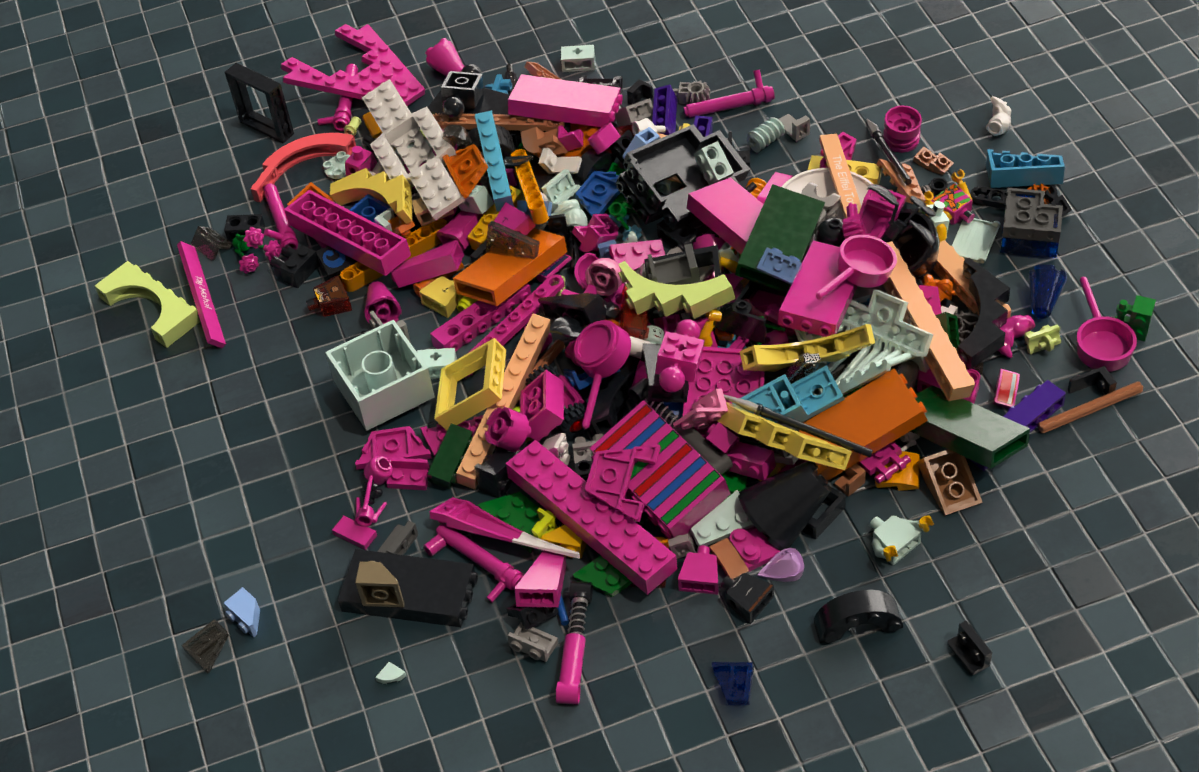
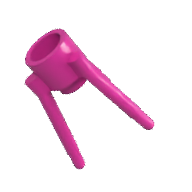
(366, 515)

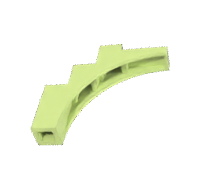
(670, 298)

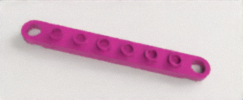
(521, 314)

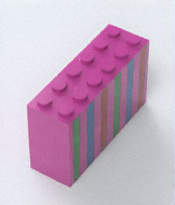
(679, 486)

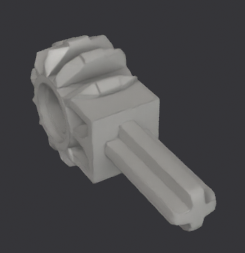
(692, 92)

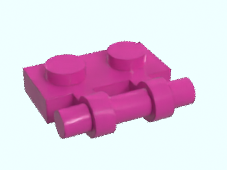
(880, 458)

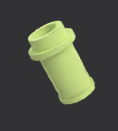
(352, 127)

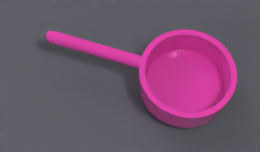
(863, 262)
(1104, 339)
(600, 352)

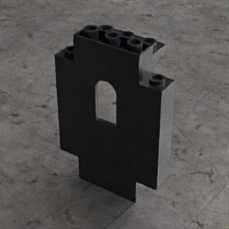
(665, 159)

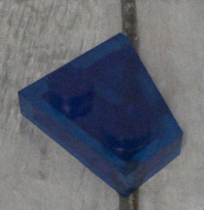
(735, 681)

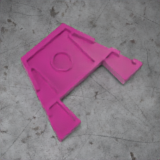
(612, 474)

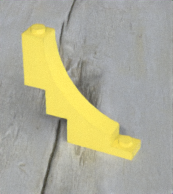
(394, 192)
(784, 438)

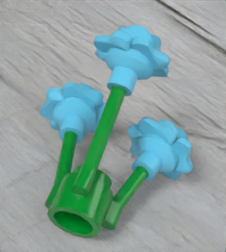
(619, 215)

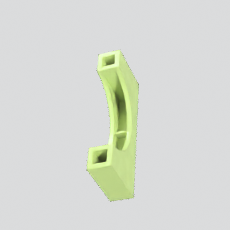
(131, 282)

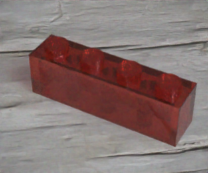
(632, 323)

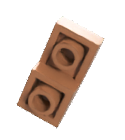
(928, 160)
(729, 558)

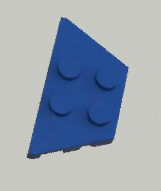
(598, 192)

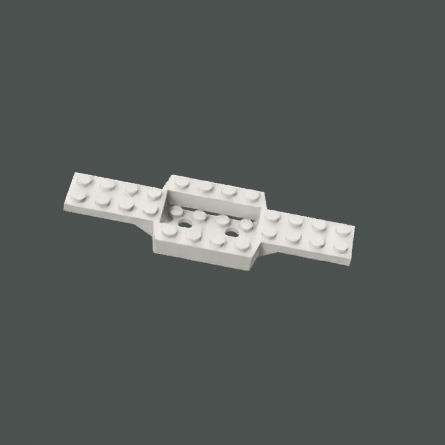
(400, 129)

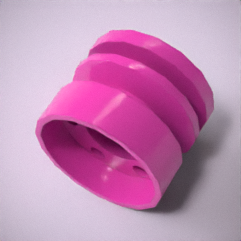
(902, 128)

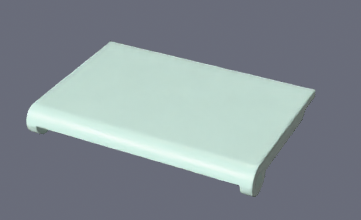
(975, 239)

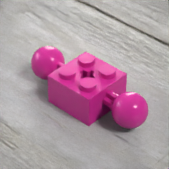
(679, 356)

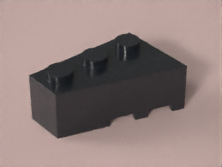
(493, 474)

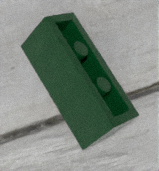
(450, 456)

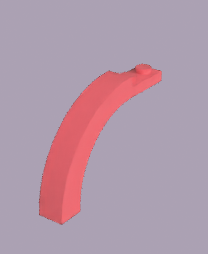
(297, 151)

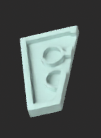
(721, 522)

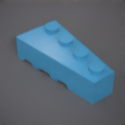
(1023, 169)

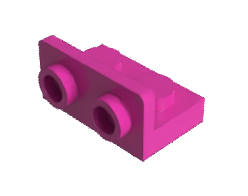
(408, 474)

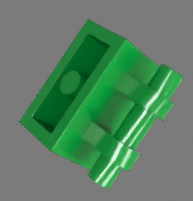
(1140, 313)

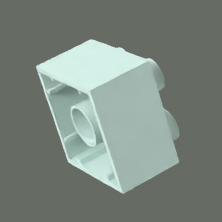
(380, 374)

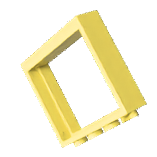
(489, 354)

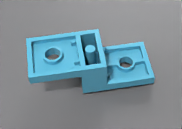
(797, 399)

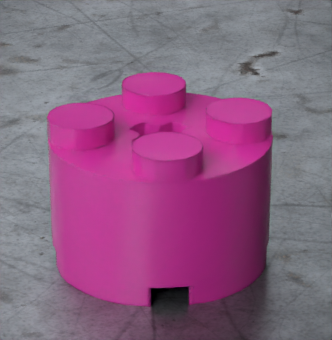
(507, 429)

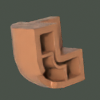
(535, 140)

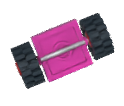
(573, 404)

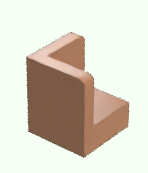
(851, 480)

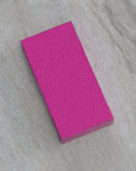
(354, 533)

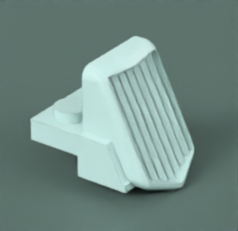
(561, 189)

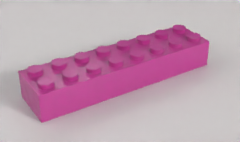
(347, 232)

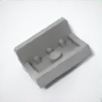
(532, 642)

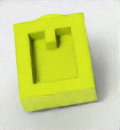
(546, 523)

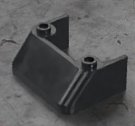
(736, 313)

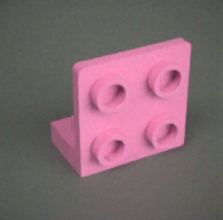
(704, 411)

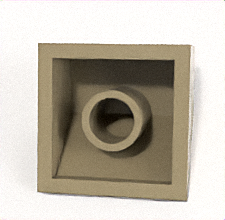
(378, 586)

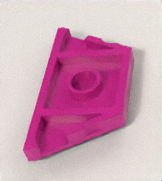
(393, 444)

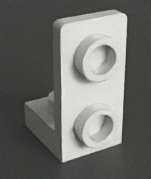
(554, 164)

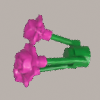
(254, 238)

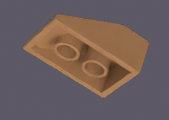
(949, 481)

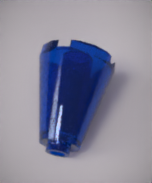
(1045, 288)

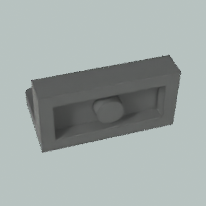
(400, 539)

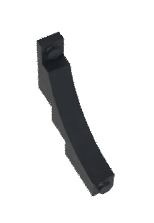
(990, 296)

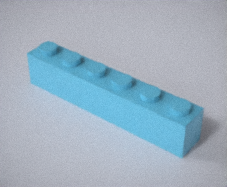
(494, 159)

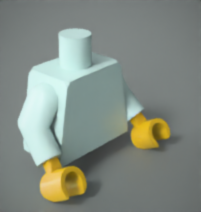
(897, 536)

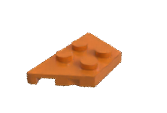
(466, 168)

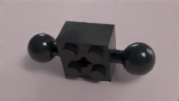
(461, 90)

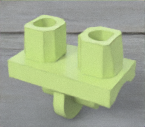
(1042, 339)

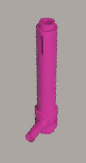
(755, 97)
(343, 112)
(285, 233)
(503, 572)

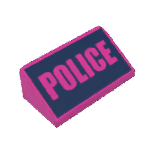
(553, 268)

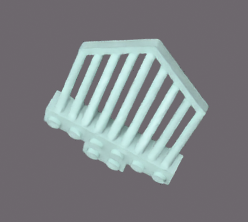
(893, 339)

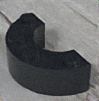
(856, 609)

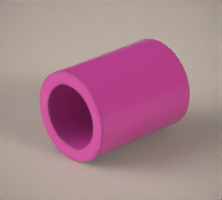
(434, 545)

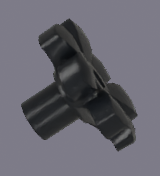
(375, 493)

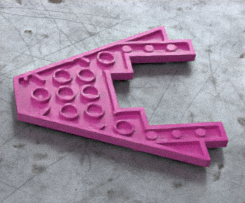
(382, 67)

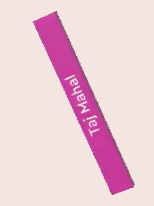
(201, 295)

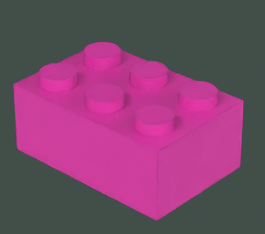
(543, 404)

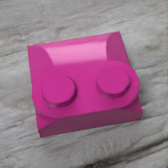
(753, 547)

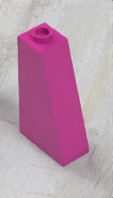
(429, 264)
(542, 582)

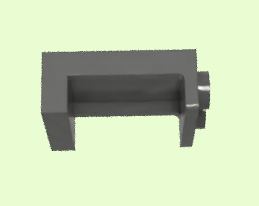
(674, 270)

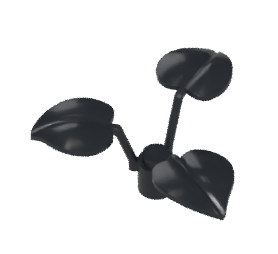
(897, 227)
(571, 327)

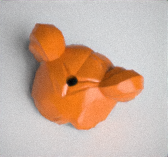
(944, 286)

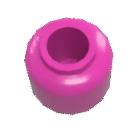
(379, 468)

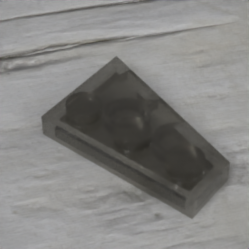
(803, 366)

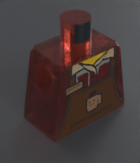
(330, 298)

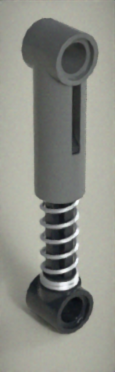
(717, 459)

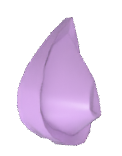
(784, 566)

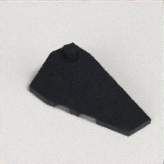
(583, 307)

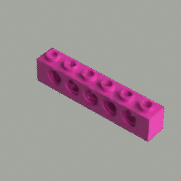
(475, 321)

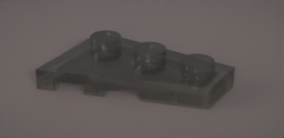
(509, 242)

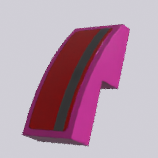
(1006, 388)

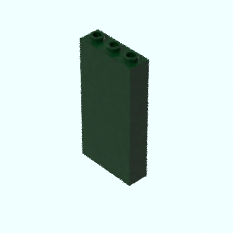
(785, 224)
(970, 429)

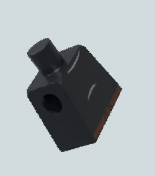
(747, 595)

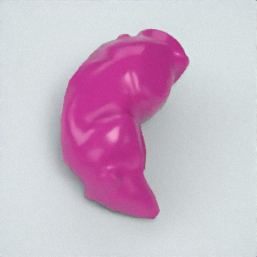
(1015, 328)

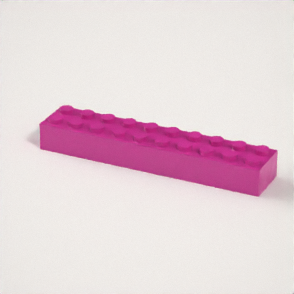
(599, 525)

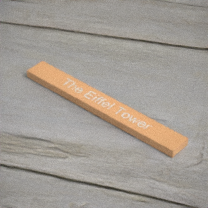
(839, 171)

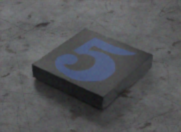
(333, 261)

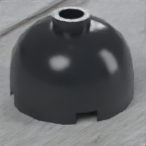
(830, 232)

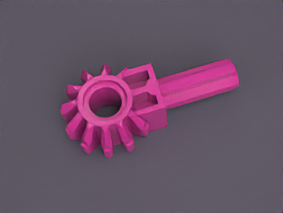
(853, 223)

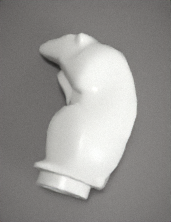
(1001, 117)

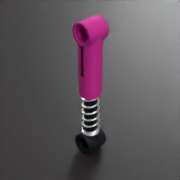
(574, 644)

